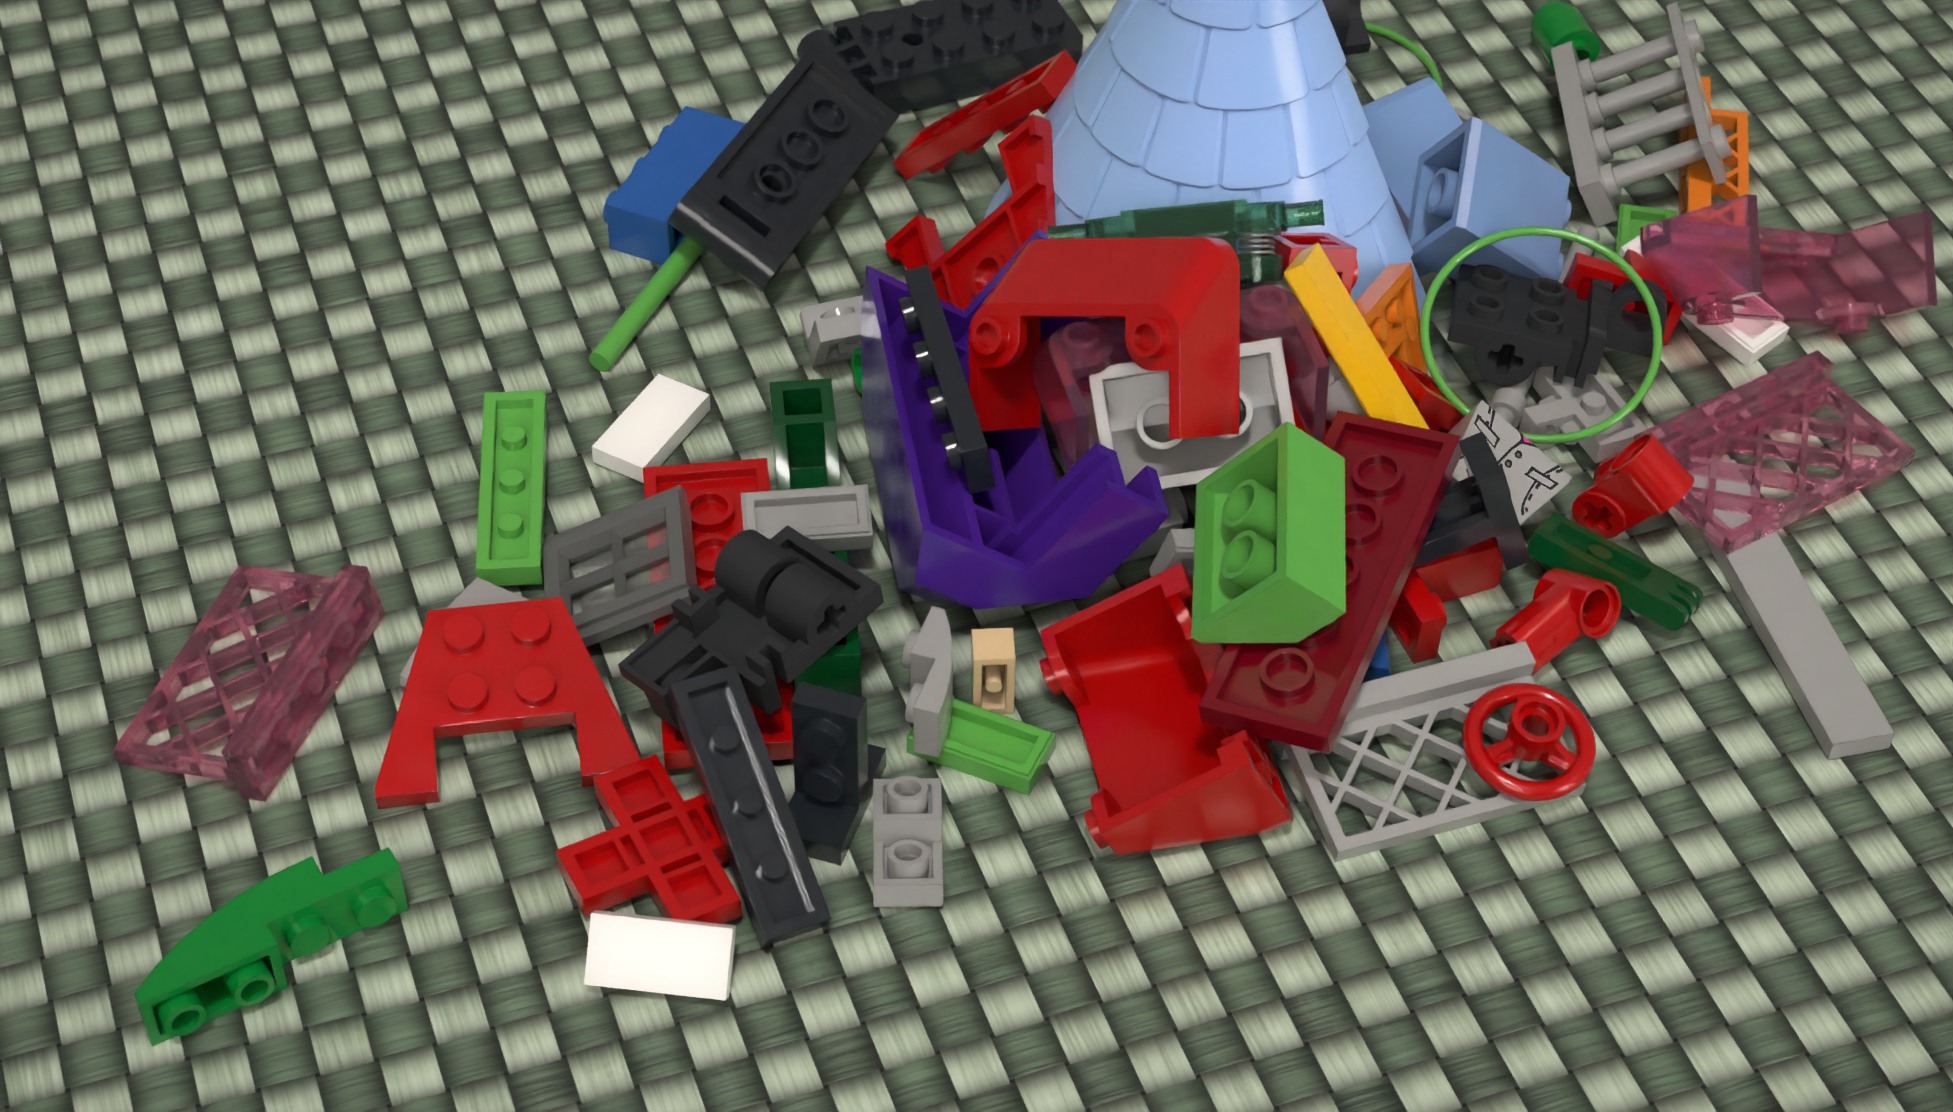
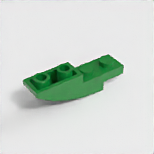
(242, 946)

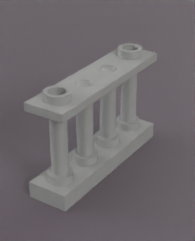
(1587, 111)

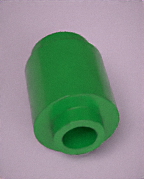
(1561, 23)

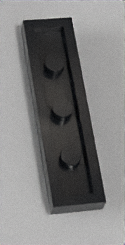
(950, 398)
(748, 806)

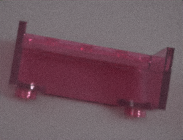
(1730, 268)
(1092, 345)

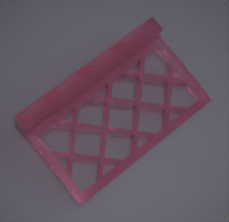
(1738, 424)
(294, 685)

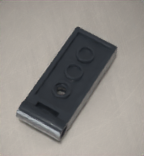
(944, 47)
(783, 170)

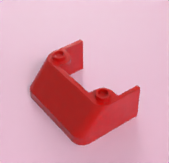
(1178, 318)

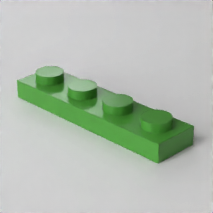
(512, 488)

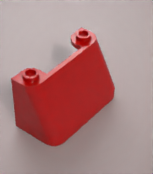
(1137, 701)

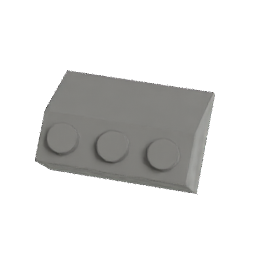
(1134, 416)

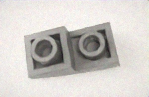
(931, 682)
(907, 842)

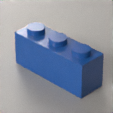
(660, 180)

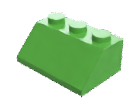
(1270, 542)

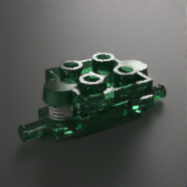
(1223, 219)

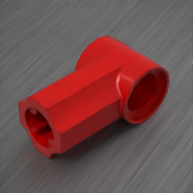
(1561, 612)

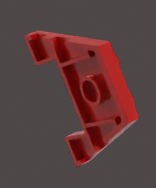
(984, 251)
(495, 674)

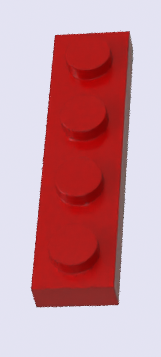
(978, 120)

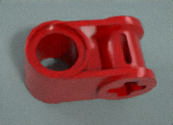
(1631, 488)

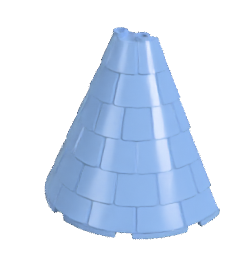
(1222, 108)

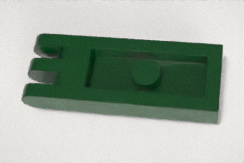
(1640, 583)

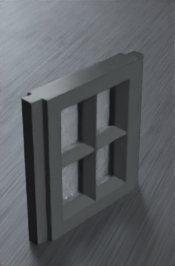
(623, 566)

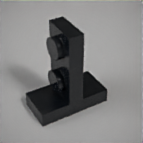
(1476, 511)
(831, 769)

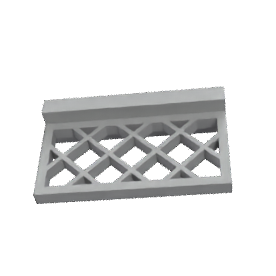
(1395, 708)

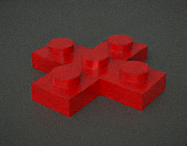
(653, 848)

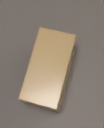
(993, 669)

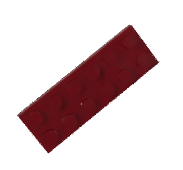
(1307, 687)

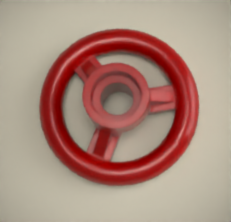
(1536, 712)

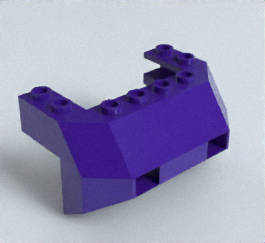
(1005, 544)

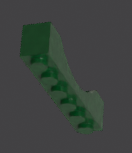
(808, 458)

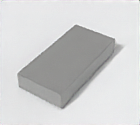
(829, 516)

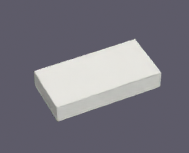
(651, 427)
(660, 955)

